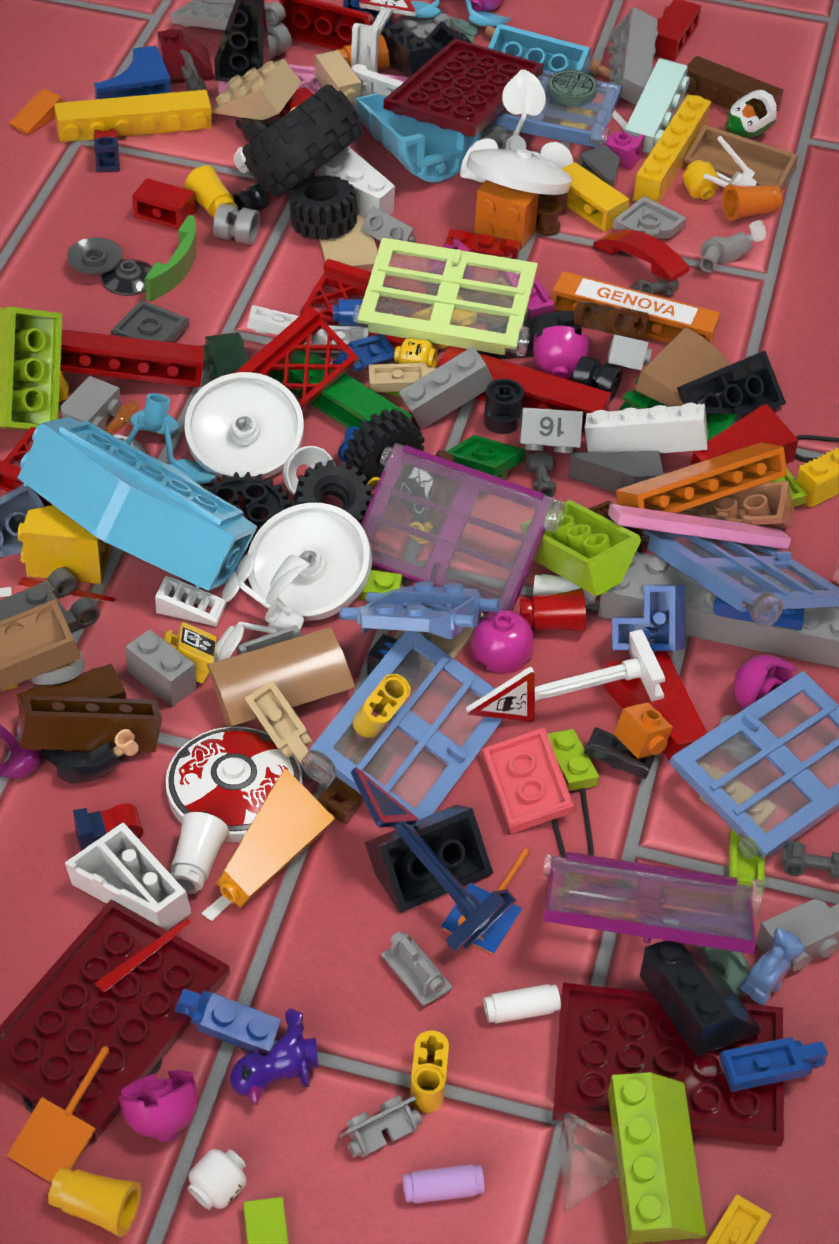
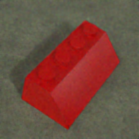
(322, 22)

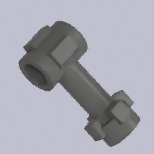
(656, 287)
(541, 465)
(796, 859)

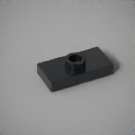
(612, 751)

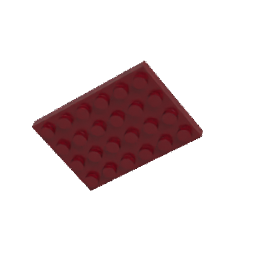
(459, 87)
(69, 1019)
(629, 1033)

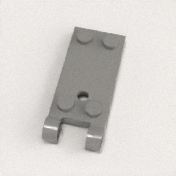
(216, 13)

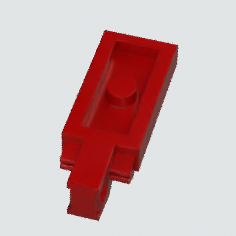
(485, 244)

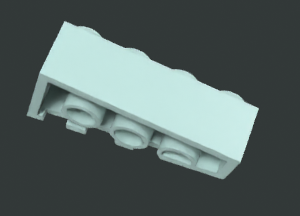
(658, 102)

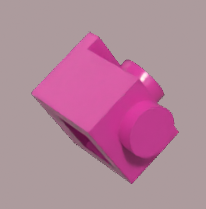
(626, 147)

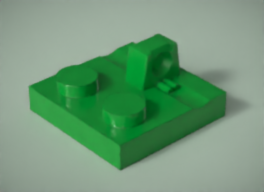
(487, 455)

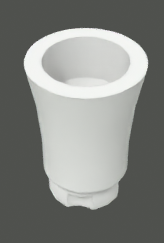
(197, 849)

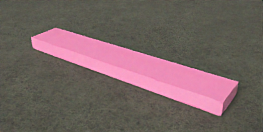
(698, 526)

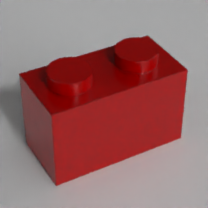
(163, 203)

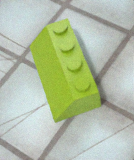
(29, 367)
(588, 549)
(655, 1159)

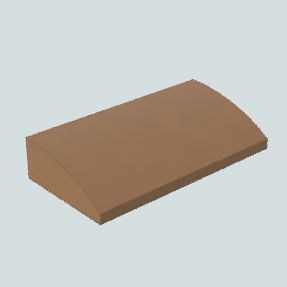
(769, 163)
(680, 362)
(34, 644)
(300, 667)

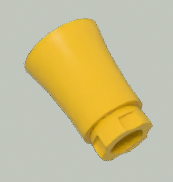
(208, 189)
(96, 1199)

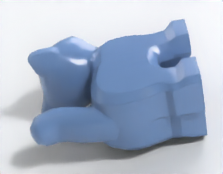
(772, 966)

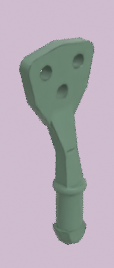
(468, 29)

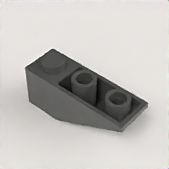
(614, 469)

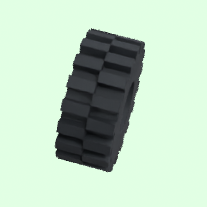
(378, 434)
(336, 482)

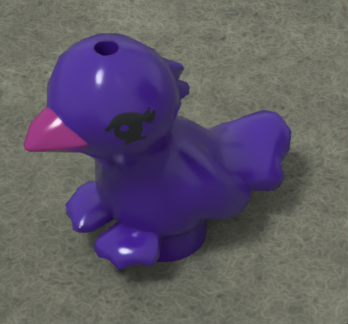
(287, 1059)

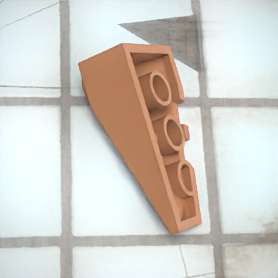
(761, 505)

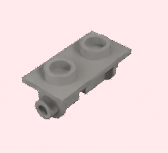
(381, 224)
(415, 969)
(367, 1133)

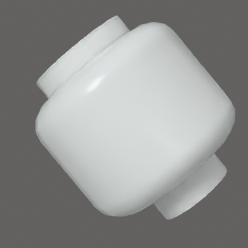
(217, 1178)

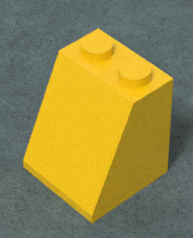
(57, 541)

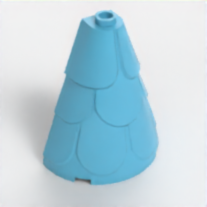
(420, 146)

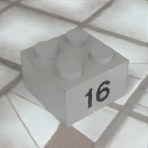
(550, 428)

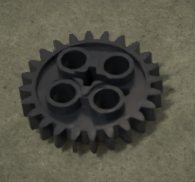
(259, 497)

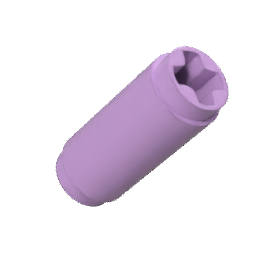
(443, 1183)

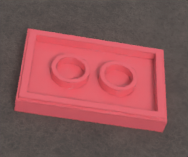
(528, 780)

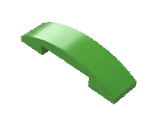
(167, 276)

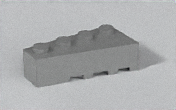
(632, 53)

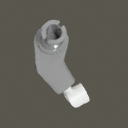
(729, 249)

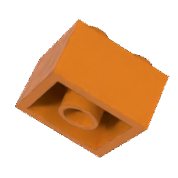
(506, 212)

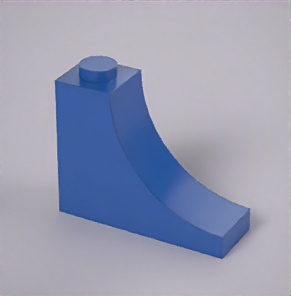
(143, 77)

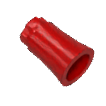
(555, 611)

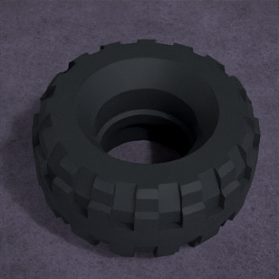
(302, 140)

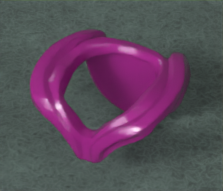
(21, 761)

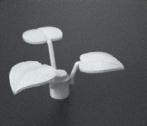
(525, 96)
(278, 616)

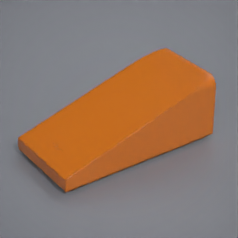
(36, 112)

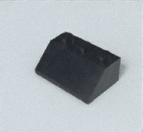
(406, 49)
(451, 836)
(695, 996)

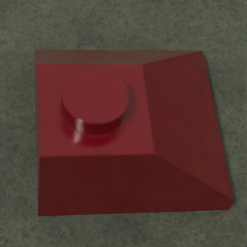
(171, 43)

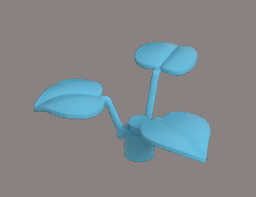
(480, 18)
(156, 419)

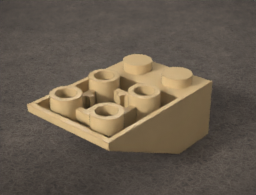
(258, 92)

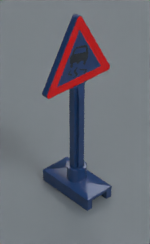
(390, 813)

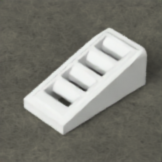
(174, 591)

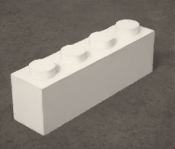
(648, 429)

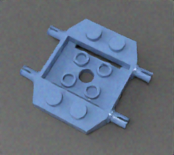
(407, 609)

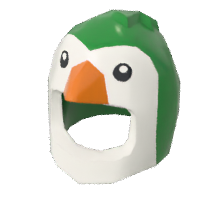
(743, 120)

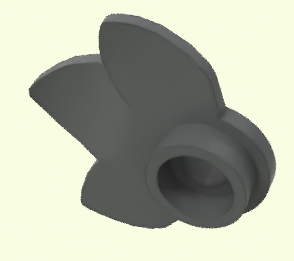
(194, 81)

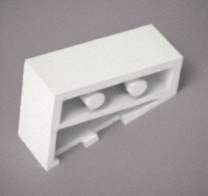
(369, 185)
(128, 873)

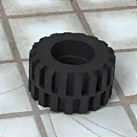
(323, 207)

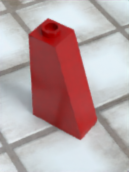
(755, 428)
(674, 707)

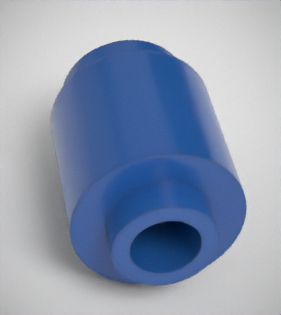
(344, 311)

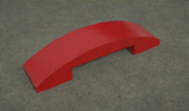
(663, 259)

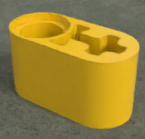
(384, 704)
(429, 1074)

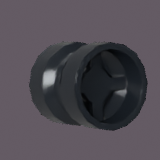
(253, 198)

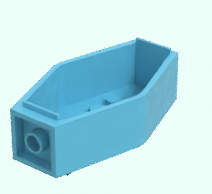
(136, 502)

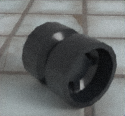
(593, 374)
(503, 406)

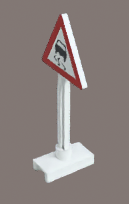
(366, 37)
(518, 695)

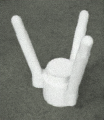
(743, 179)

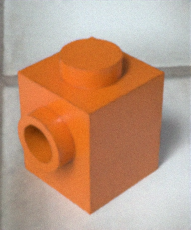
(643, 730)

